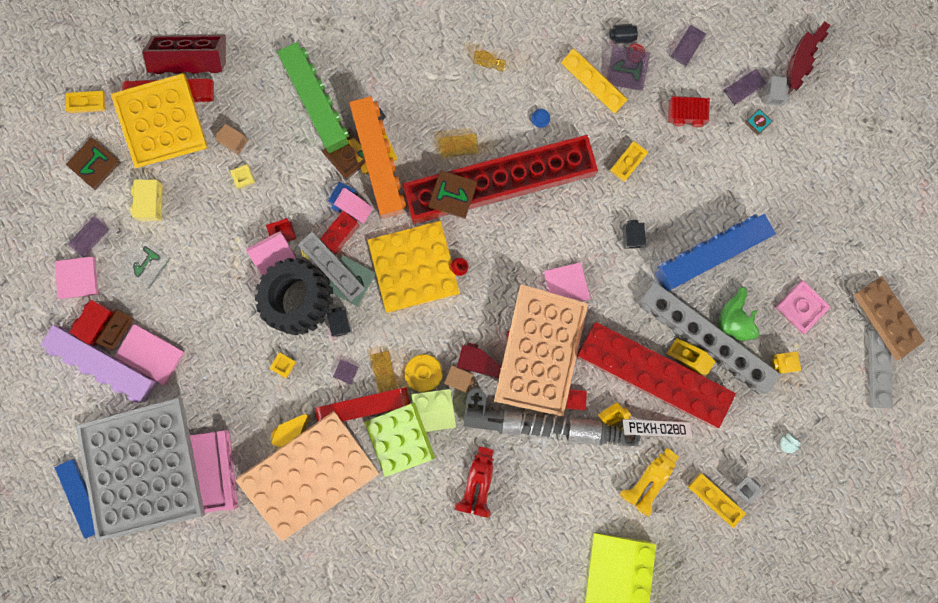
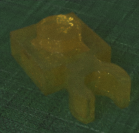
(485, 59)

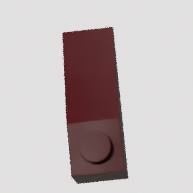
(478, 361)

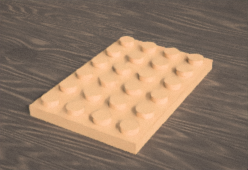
(541, 351)
(307, 476)

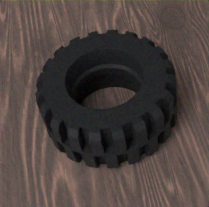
(273, 288)

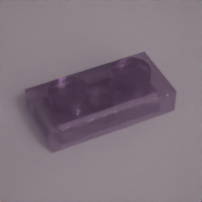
(745, 87)

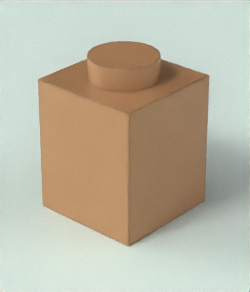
(231, 139)
(459, 379)

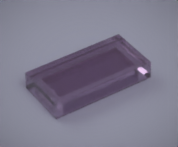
(688, 45)
(88, 236)

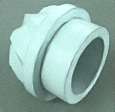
(790, 443)

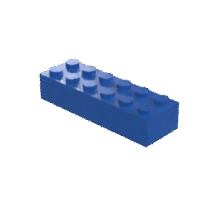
(718, 250)

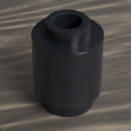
(623, 33)

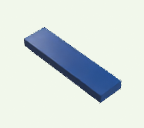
(77, 495)

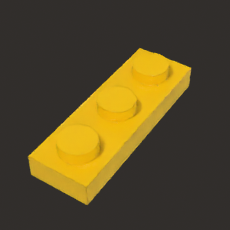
(716, 500)

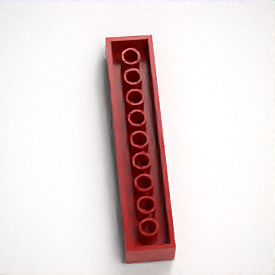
(511, 176)

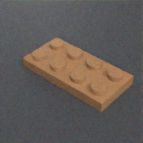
(889, 318)

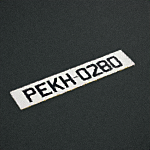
(657, 428)

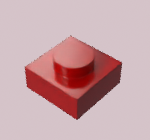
(576, 400)

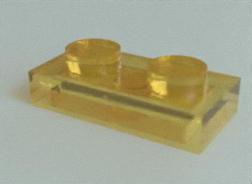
(459, 145)
(384, 371)

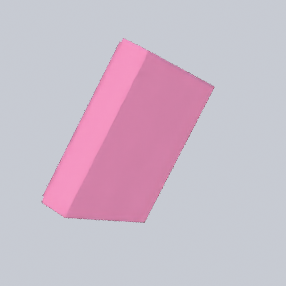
(270, 251)
(76, 277)
(568, 282)
(802, 307)

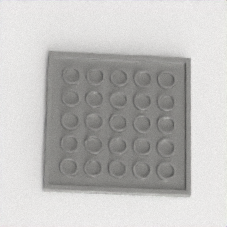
(140, 469)

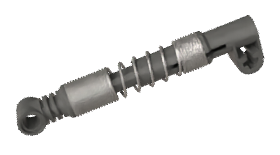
(576, 431)

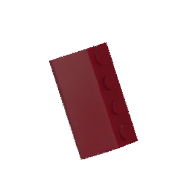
(185, 54)

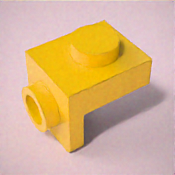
(614, 414)

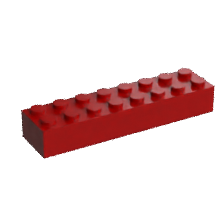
(656, 375)

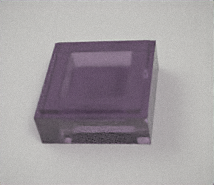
(345, 372)

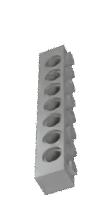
(766, 375)

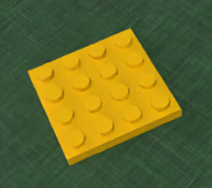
(159, 120)
(413, 267)

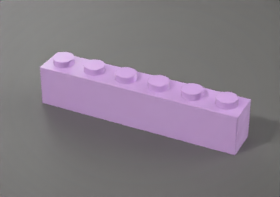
(98, 363)

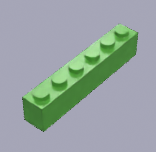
(313, 98)

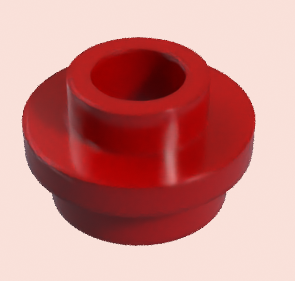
(462, 264)

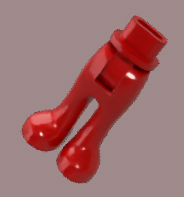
(480, 472)

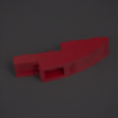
(802, 57)

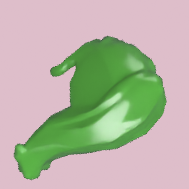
(735, 321)

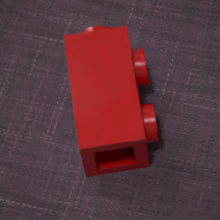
(339, 232)

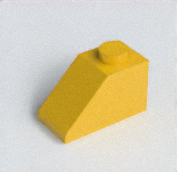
(691, 357)
(289, 430)

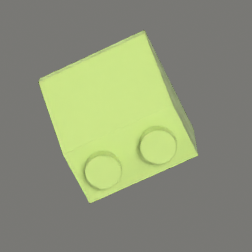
(435, 409)

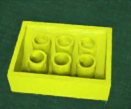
(620, 570)

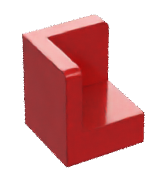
(284, 226)

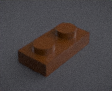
(114, 329)

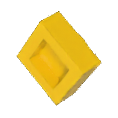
(283, 365)

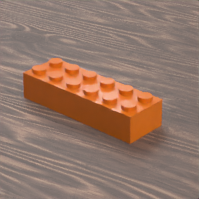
(376, 157)

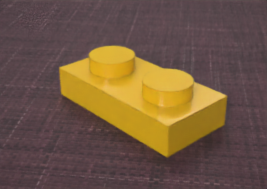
(85, 101)
(628, 161)

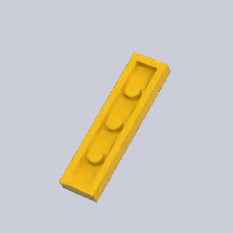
(594, 80)

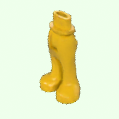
(657, 472)

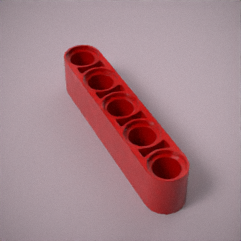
(201, 89)
(366, 405)

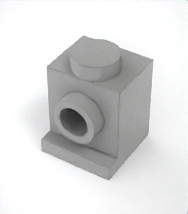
(776, 91)
(749, 489)

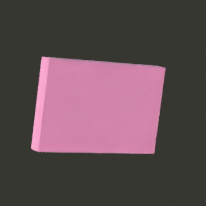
(149, 354)

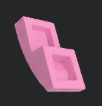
(353, 205)

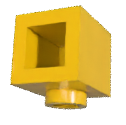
(786, 362)

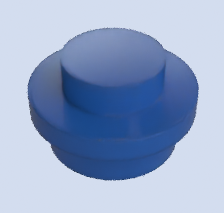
(540, 118)

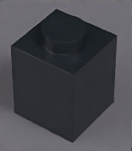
(634, 235)
(339, 322)

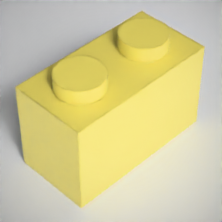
(147, 200)

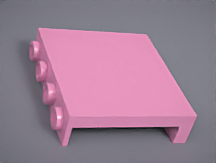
(215, 470)

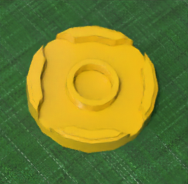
(423, 373)

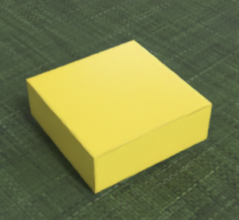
(242, 176)

